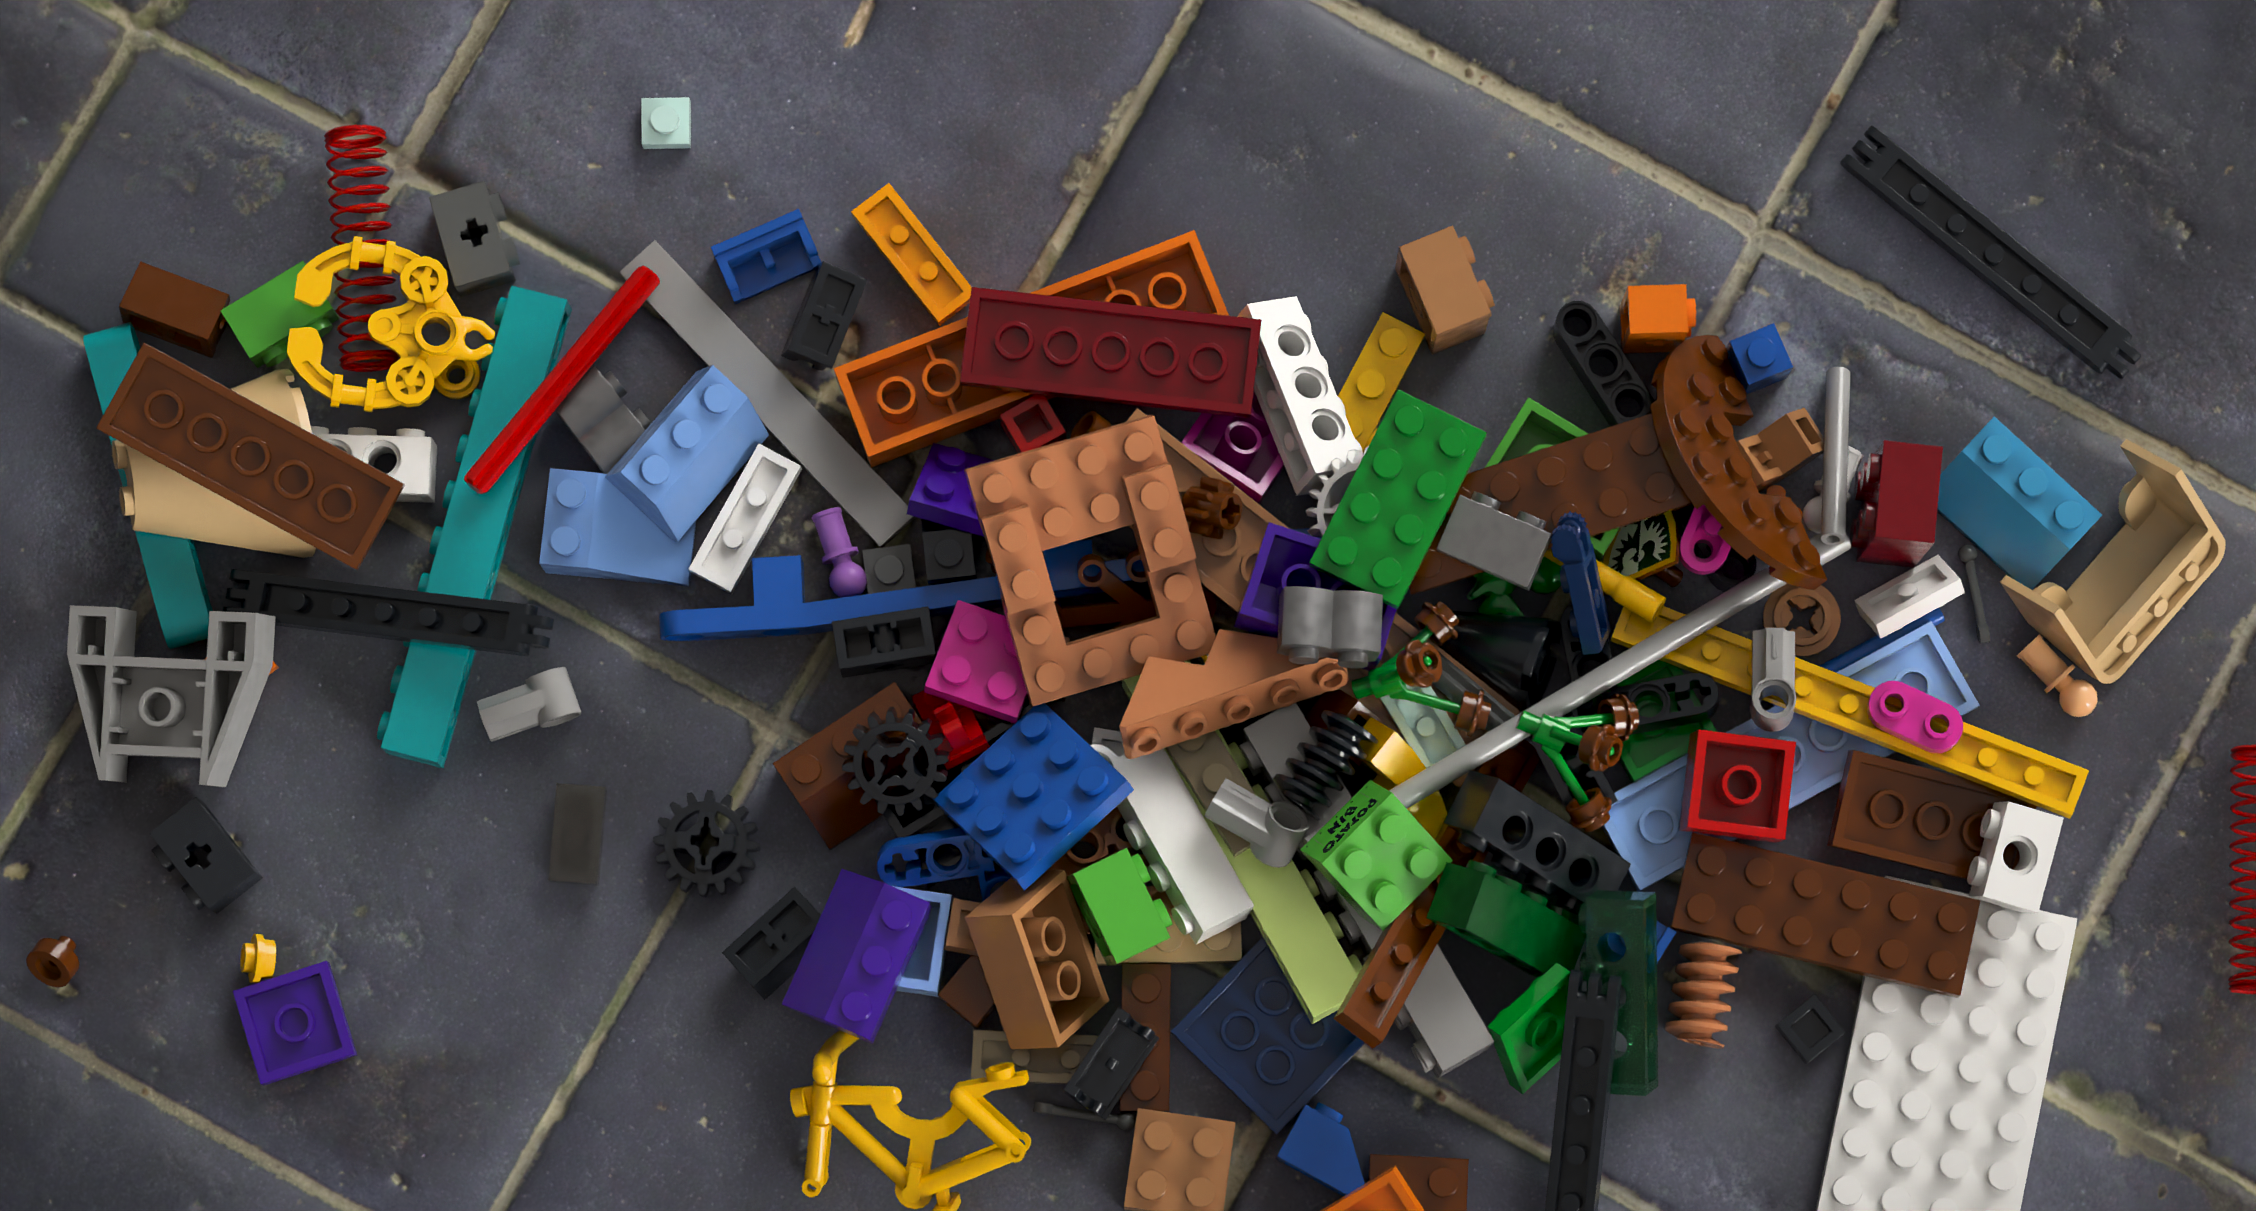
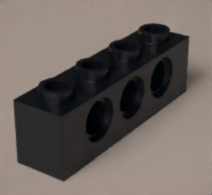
(1532, 841)

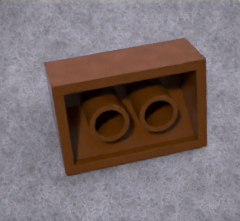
(816, 773)

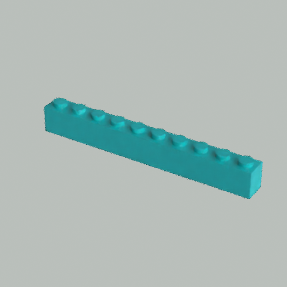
(476, 524)

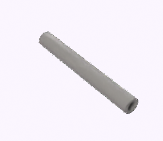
(1835, 456)

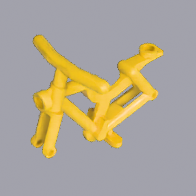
(916, 1181)

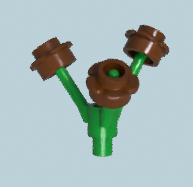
(1419, 666)
(1598, 748)

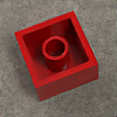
(1737, 786)

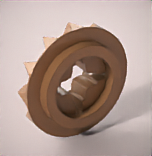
(1824, 621)

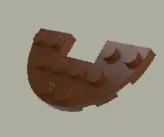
(1694, 427)

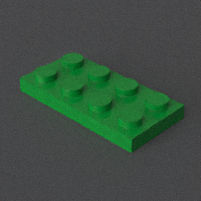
(1397, 498)

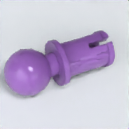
(847, 577)

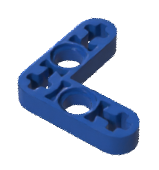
(972, 862)

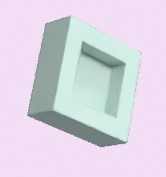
(666, 123)

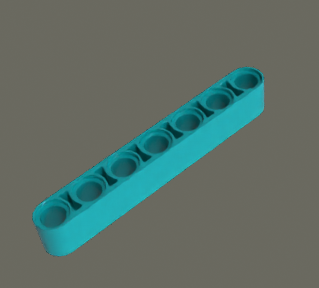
(168, 560)

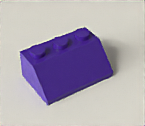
(1285, 563)
(857, 955)

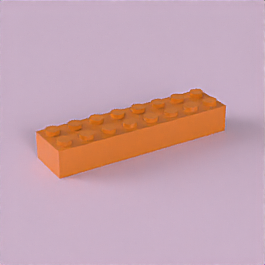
(913, 389)

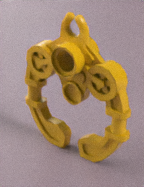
(397, 328)

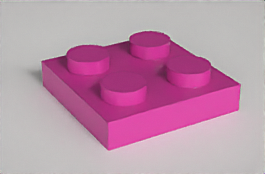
(978, 664)

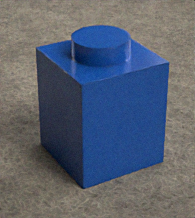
(1759, 358)

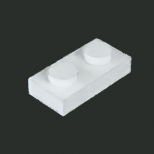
(1909, 596)

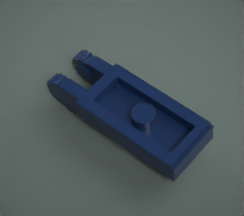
(1582, 580)

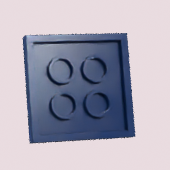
(1033, 794)

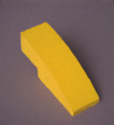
(1397, 762)

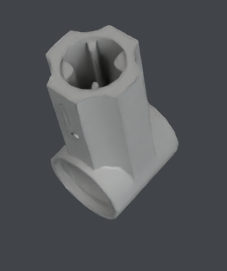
(1773, 675)
(543, 701)
(1270, 828)

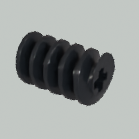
(1323, 762)

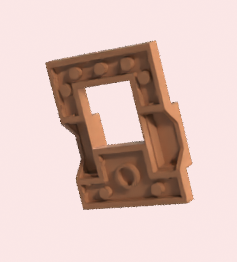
(1070, 495)

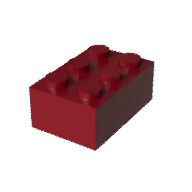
(1897, 504)

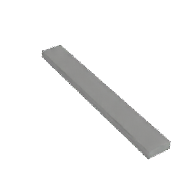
(774, 398)

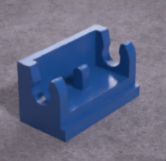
(766, 256)

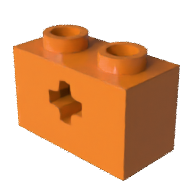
(1656, 318)

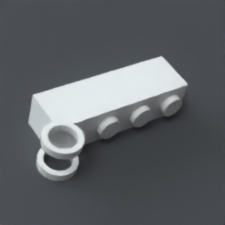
(1178, 846)

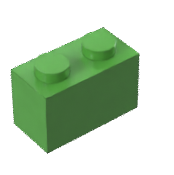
(269, 312)

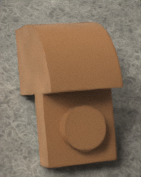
(1782, 448)

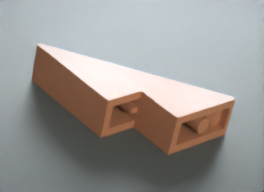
(1236, 683)

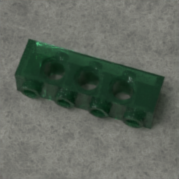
(1635, 920)

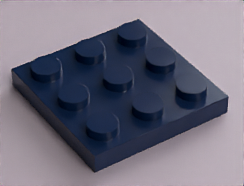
(1262, 1041)

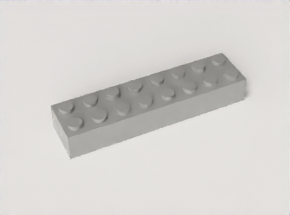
(1437, 1007)

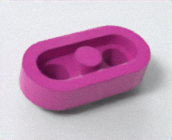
(1702, 529)
(1914, 719)

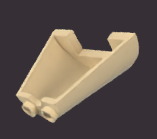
(178, 507)

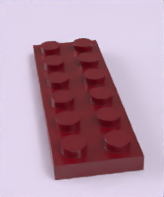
(1110, 352)

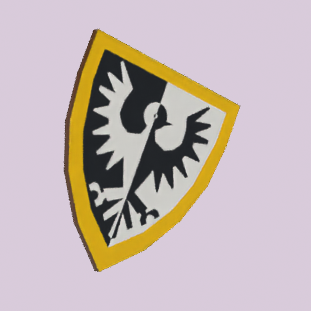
(1647, 550)

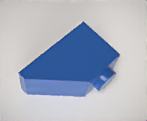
(1323, 1150)

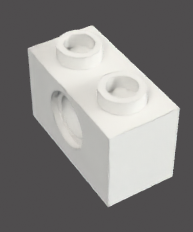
(2036, 838)

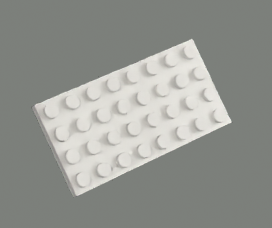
(1946, 1087)

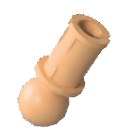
(2076, 696)

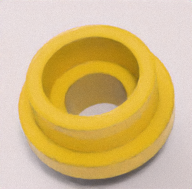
(461, 389)
(258, 958)

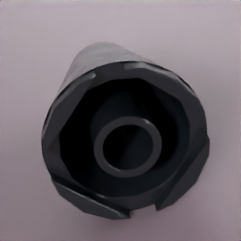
(1507, 653)

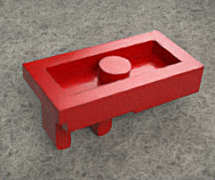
(957, 723)

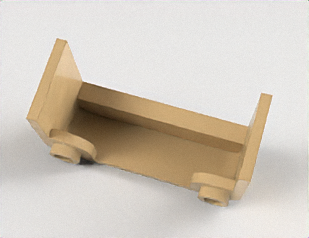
(2135, 579)

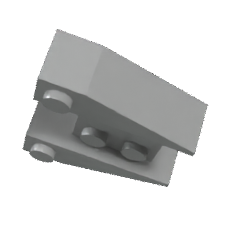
(168, 702)

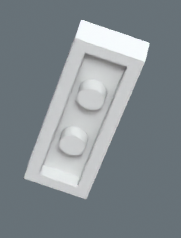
(745, 519)

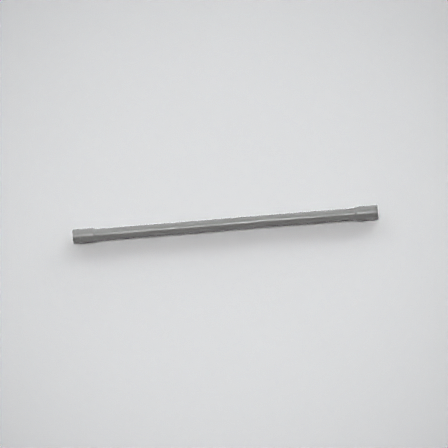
(1600, 679)

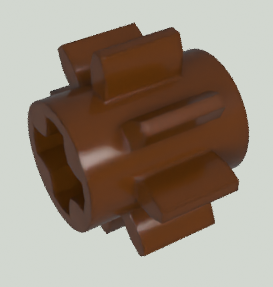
(1212, 507)

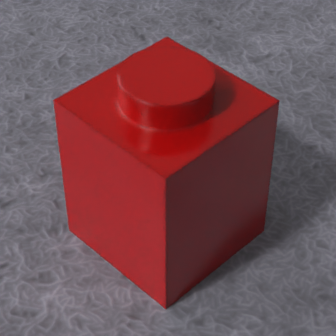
(1032, 424)

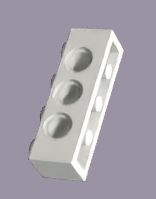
(1298, 394)
(414, 455)

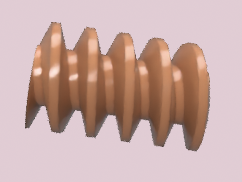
(1701, 993)

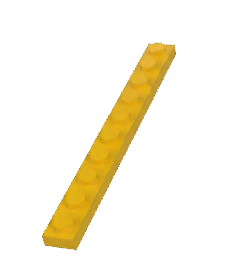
(1843, 705)

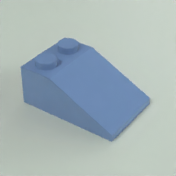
(603, 535)

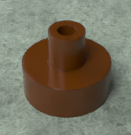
(53, 961)

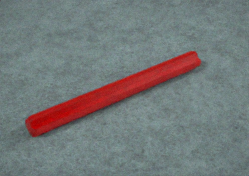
(561, 380)

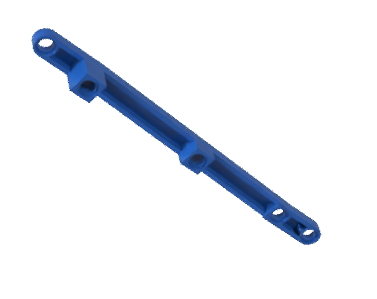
(782, 608)

